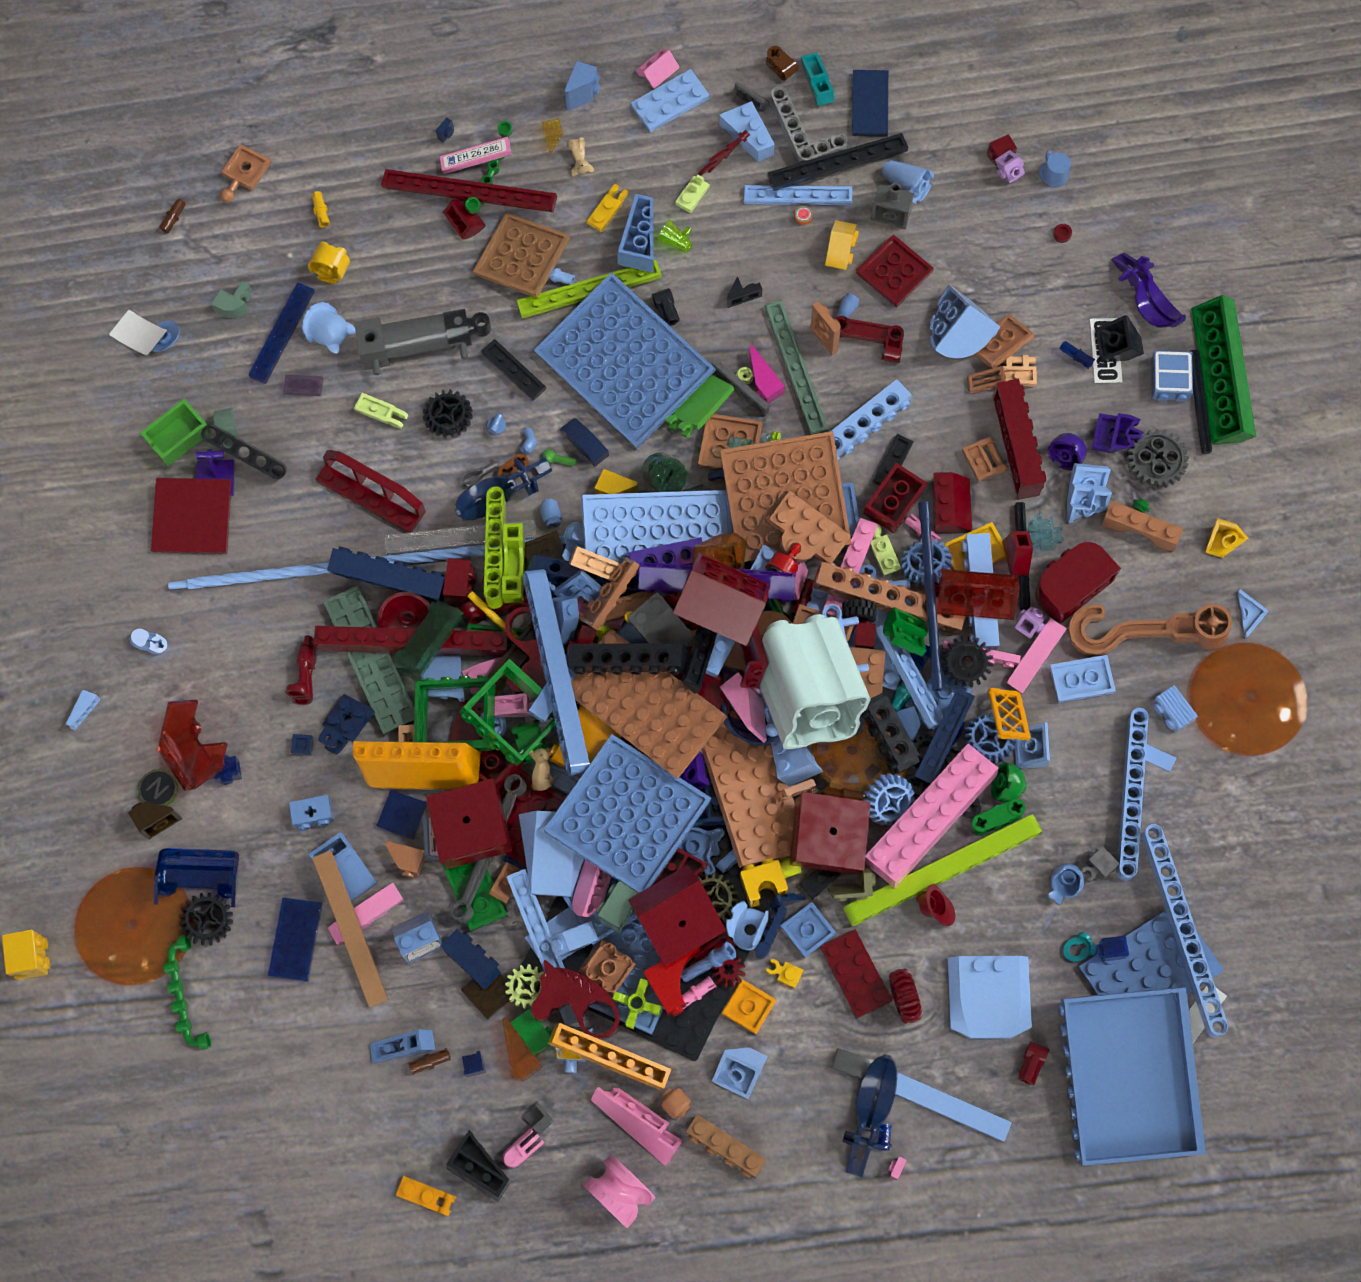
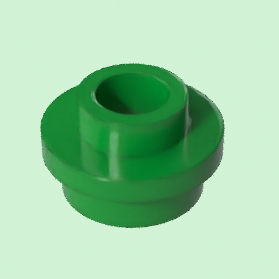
(1141, 505)

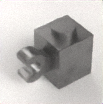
(1100, 864)

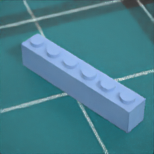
(979, 559)

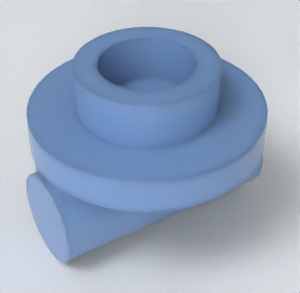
(496, 424)

